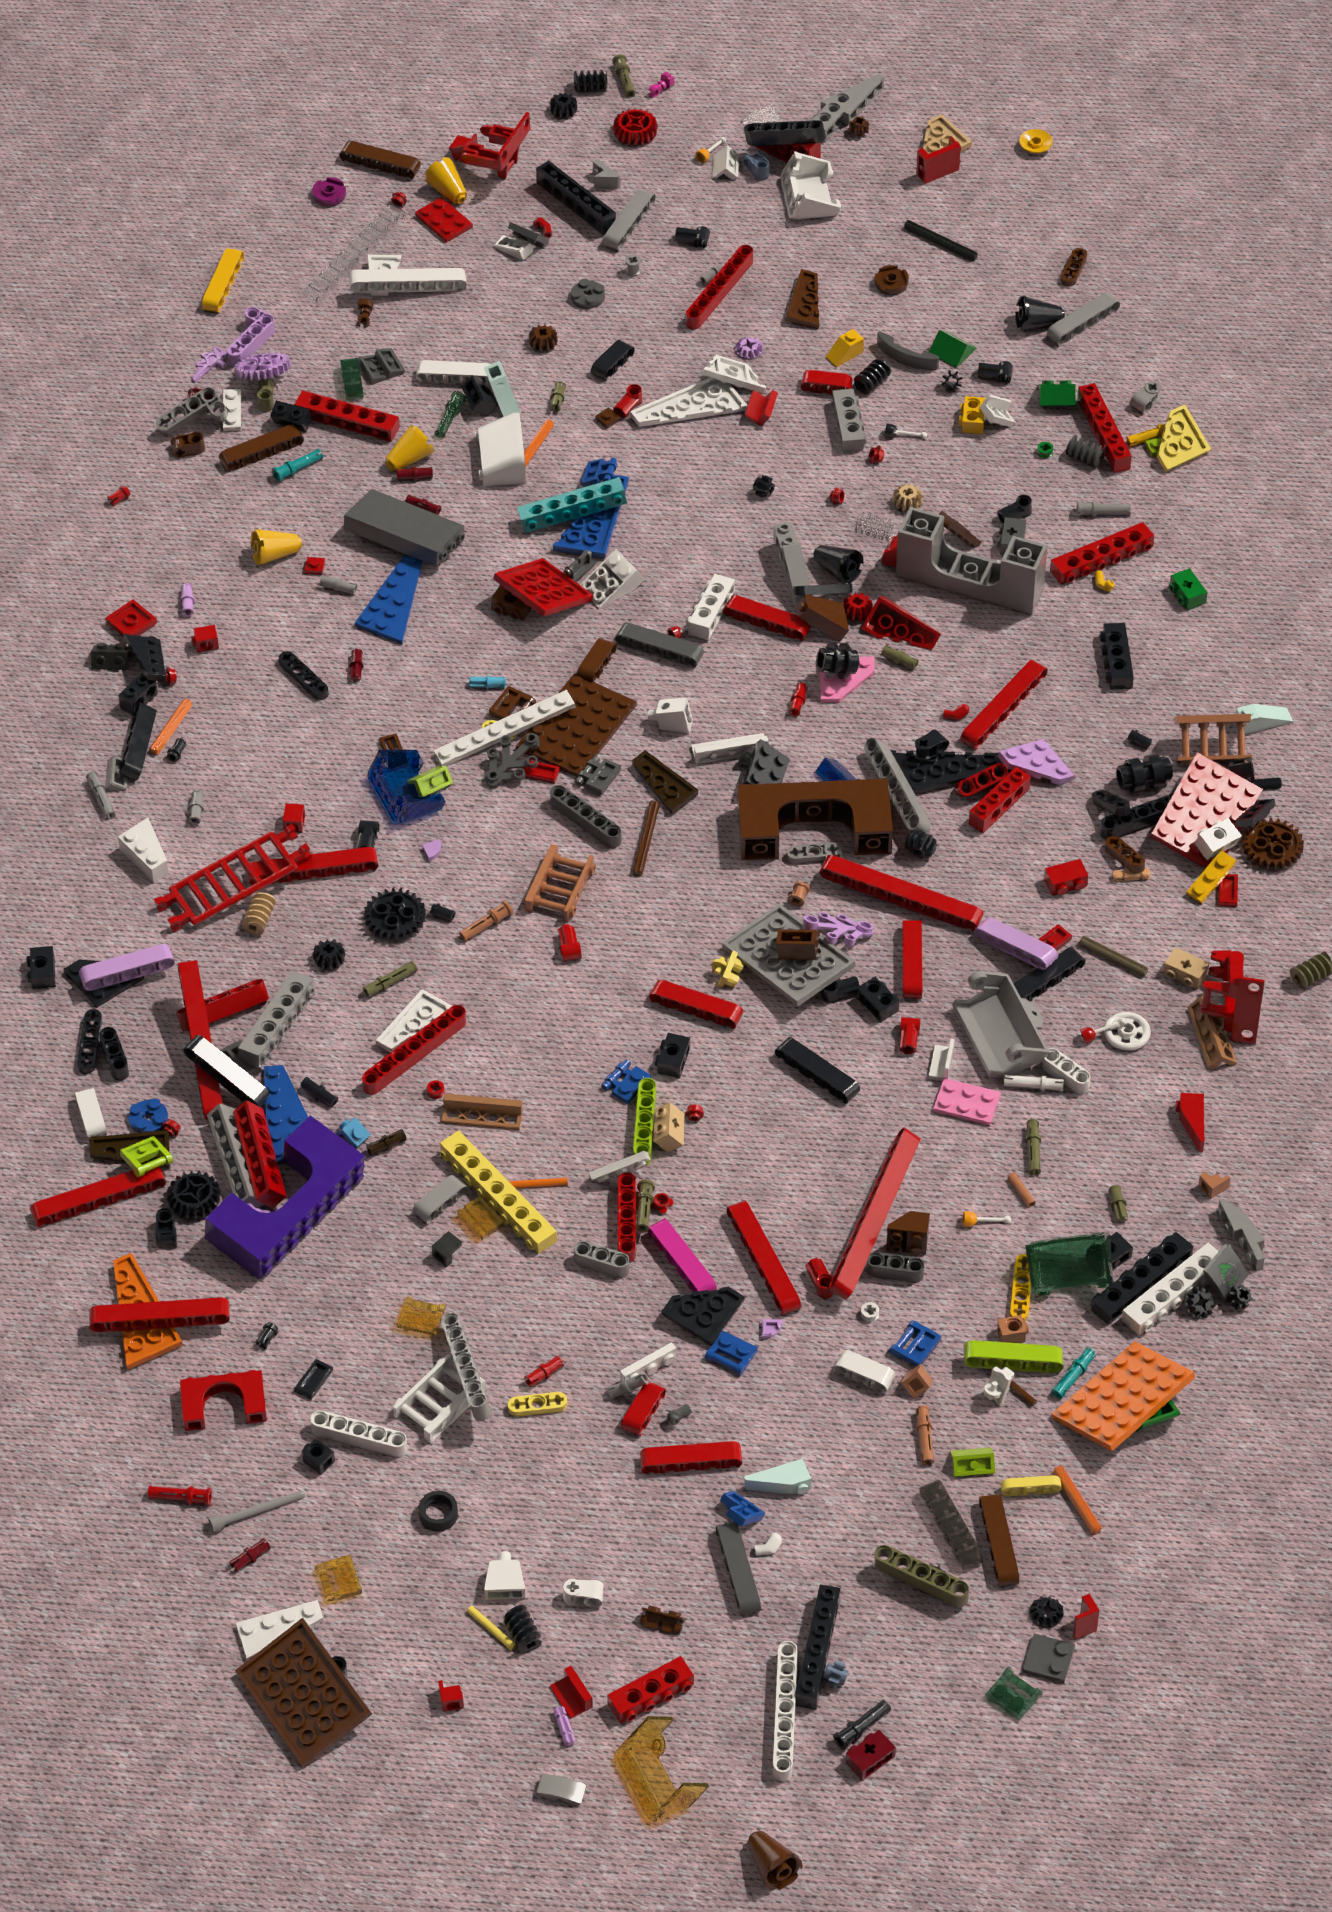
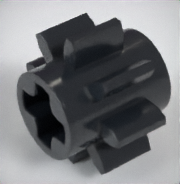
(954, 376)
(763, 486)
(1239, 1297)

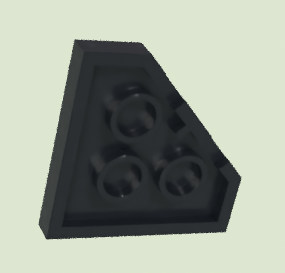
(101, 995)
(704, 1312)

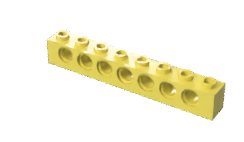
(507, 1202)

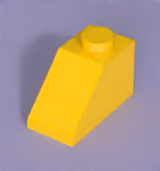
(846, 348)

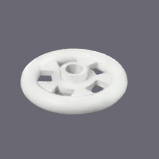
(1143, 1029)

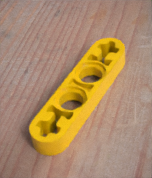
(1018, 1288)

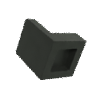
(445, 1247)

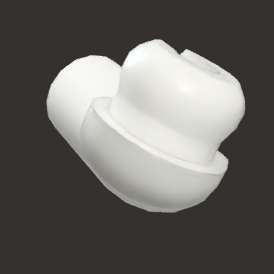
(771, 1545)

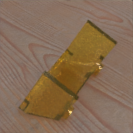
(646, 1776)

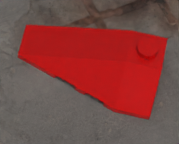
(895, 622)

